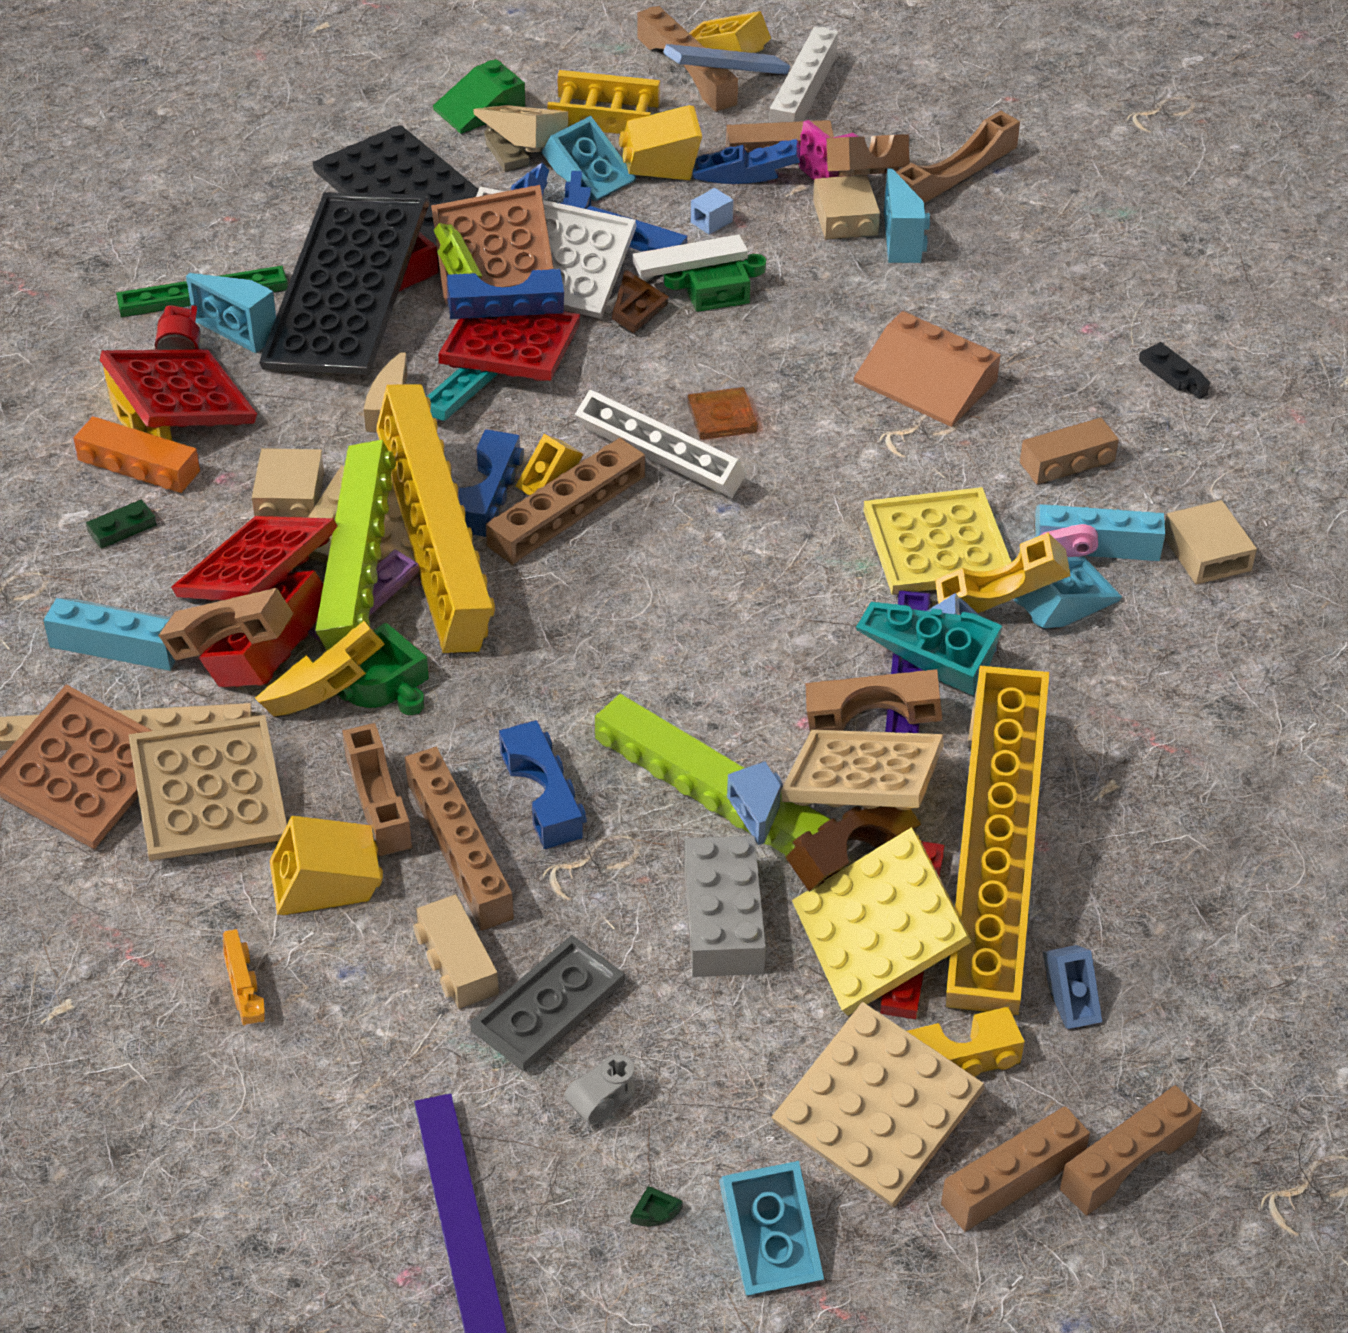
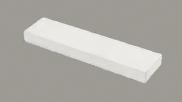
(690, 256)

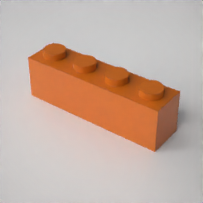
(137, 454)

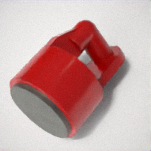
(178, 329)

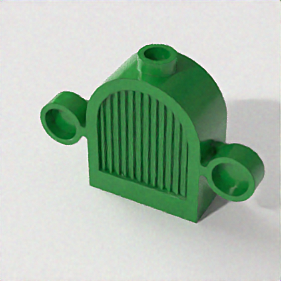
(718, 284)
(391, 675)

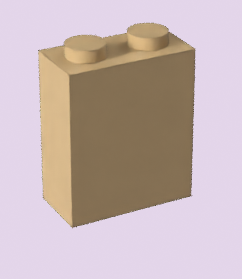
(846, 207)
(287, 482)
(1209, 542)

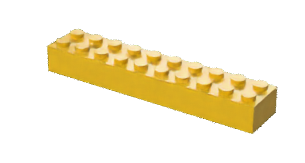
(435, 520)
(998, 839)

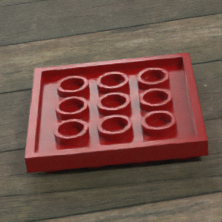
(511, 344)
(177, 387)
(255, 557)

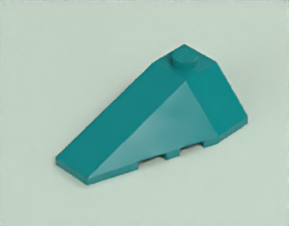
(934, 640)

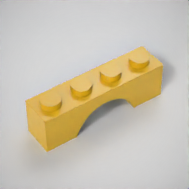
(1036, 566)

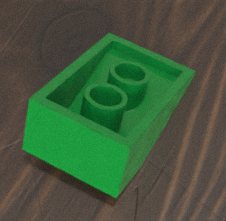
(482, 87)

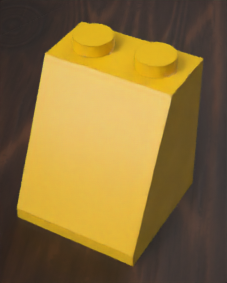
(662, 144)
(323, 865)

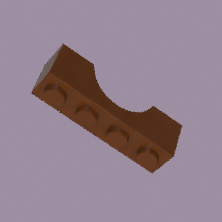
(825, 852)

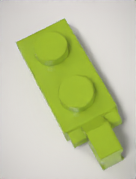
(454, 251)

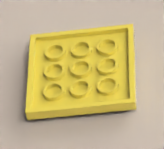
(934, 536)
(880, 921)

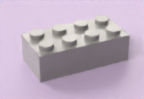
(724, 906)

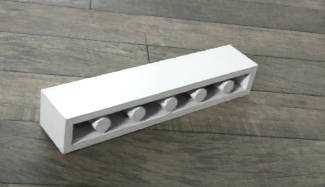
(805, 77)
(662, 443)

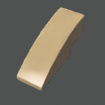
(393, 373)

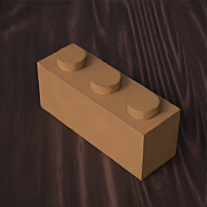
(1069, 450)

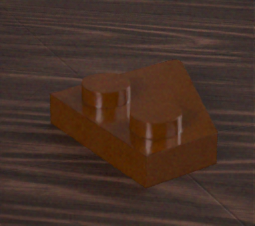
(637, 302)

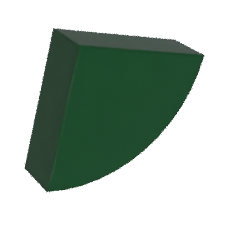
(655, 1208)

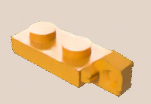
(241, 980)

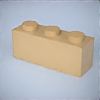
(456, 952)

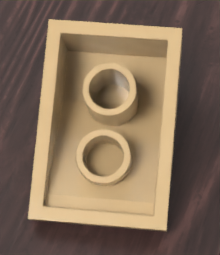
(524, 125)

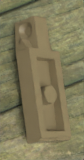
(504, 151)

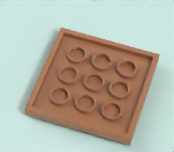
(502, 233)
(73, 767)

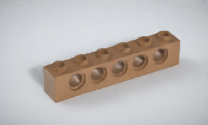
(565, 500)
(459, 838)

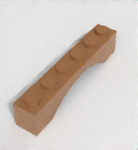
(716, 85)
(990, 142)

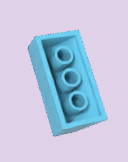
(1119, 532)
(108, 632)

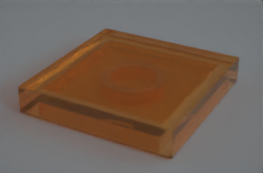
(722, 413)

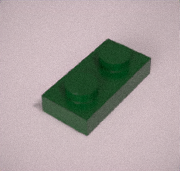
(121, 523)

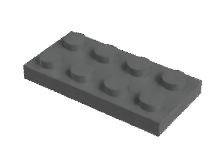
(547, 1002)

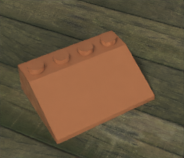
(928, 368)

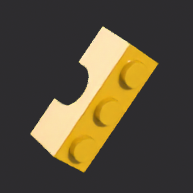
(993, 1046)

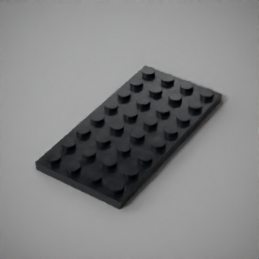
(395, 165)
(345, 283)

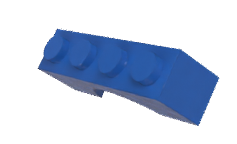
(649, 236)
(474, 298)
(497, 459)
(530, 755)

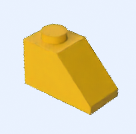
(548, 462)

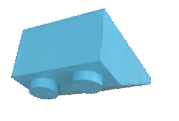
(588, 150)
(904, 221)
(233, 308)
(1071, 597)
(771, 1228)

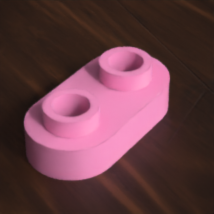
(1077, 539)

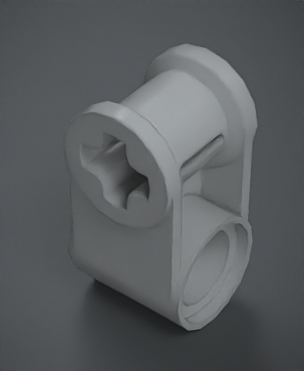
(600, 1091)

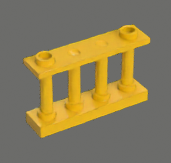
(608, 89)

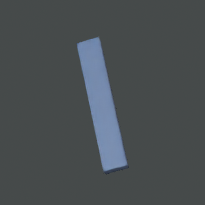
(726, 59)

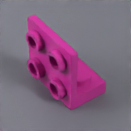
(814, 151)

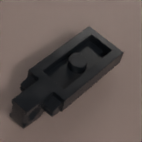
(1174, 370)

